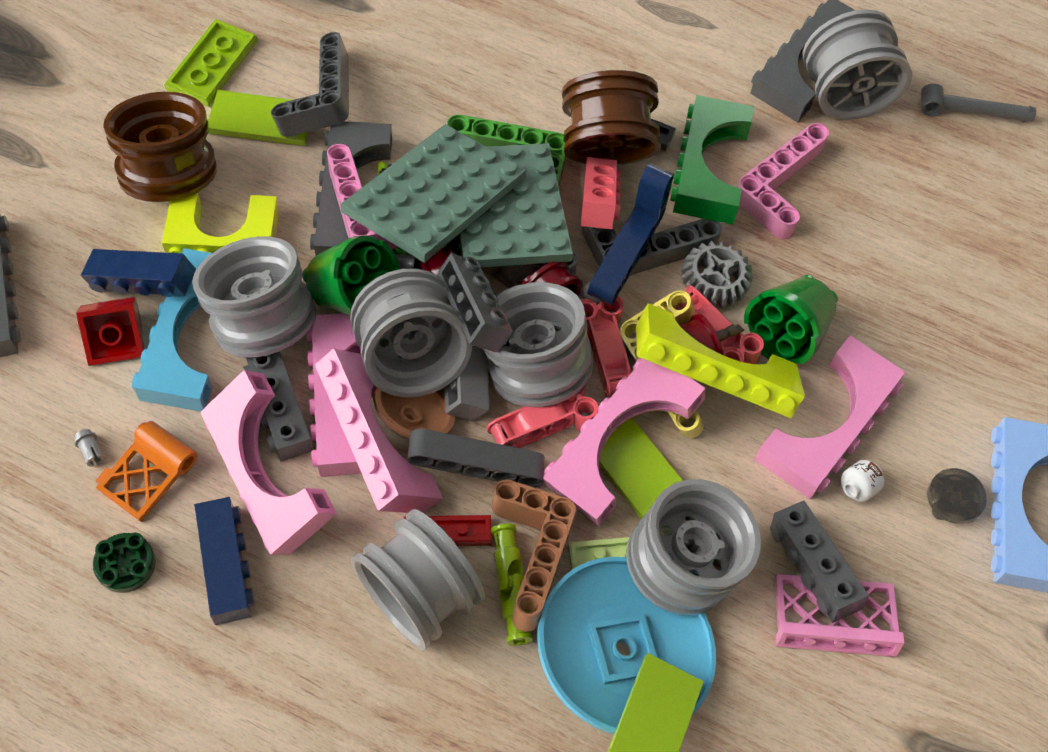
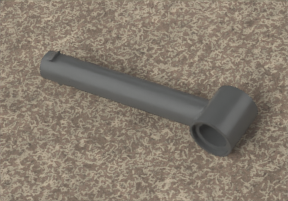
(935, 101)

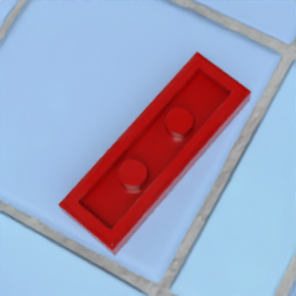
(466, 529)

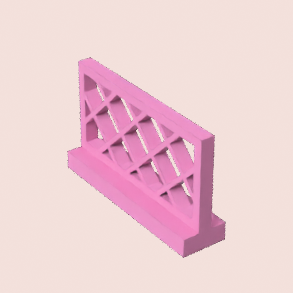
(840, 637)

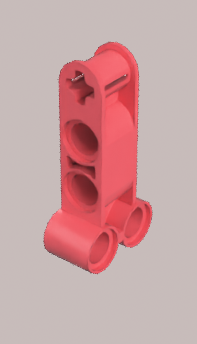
(607, 342)
(734, 346)
(536, 423)

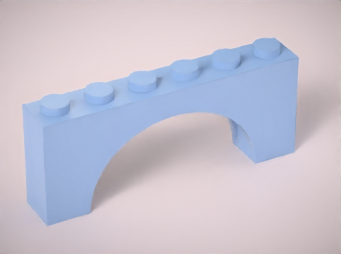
(1019, 553)

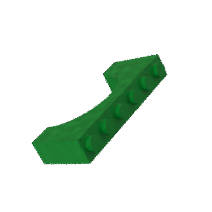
(698, 189)

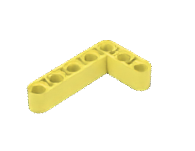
(681, 316)

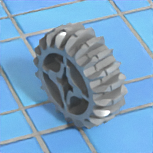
(719, 265)

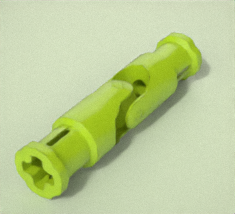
(509, 560)

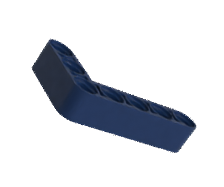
(634, 235)

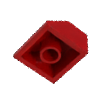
(111, 330)

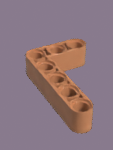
(515, 503)

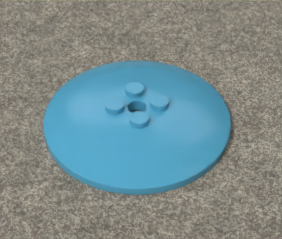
(594, 612)

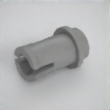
(86, 441)

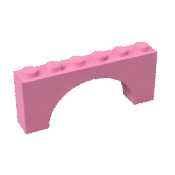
(645, 390)
(234, 425)
(333, 449)
(809, 461)
(389, 477)

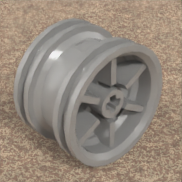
(856, 64)
(255, 296)
(409, 333)
(548, 350)
(716, 533)
(418, 578)

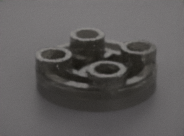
(956, 496)

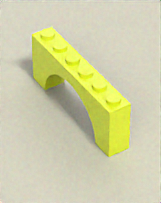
(769, 385)

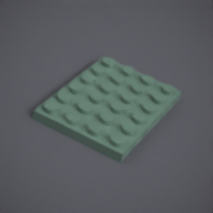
(433, 192)
(527, 221)

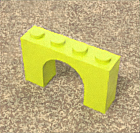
(184, 220)

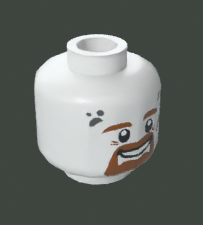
(862, 480)

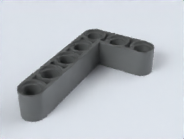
(332, 101)
(669, 240)

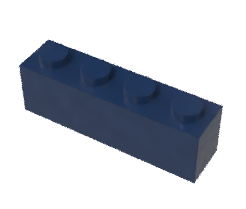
(138, 272)
(223, 562)

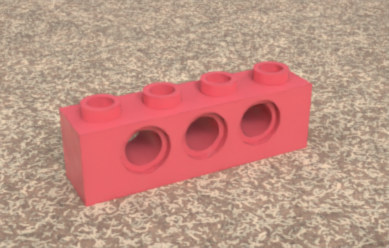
(601, 193)

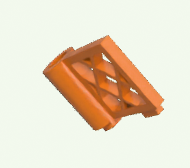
(161, 450)

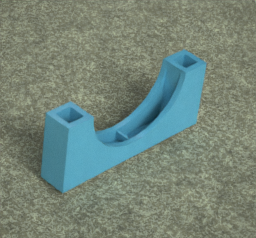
(163, 374)

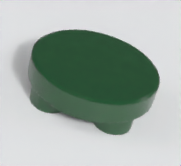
(124, 562)

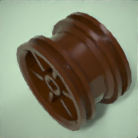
(611, 116)
(161, 146)

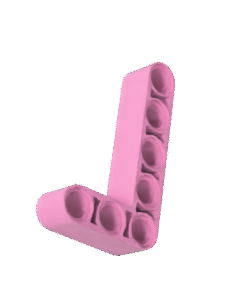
(346, 183)
(759, 183)

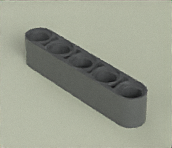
(475, 458)

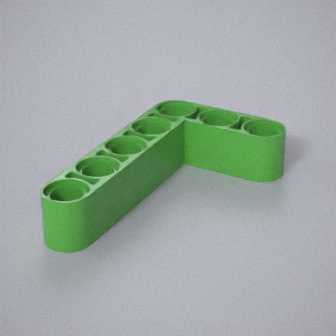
(496, 133)

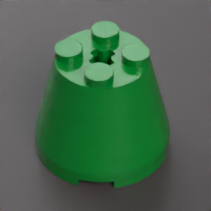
(345, 269)
(792, 318)

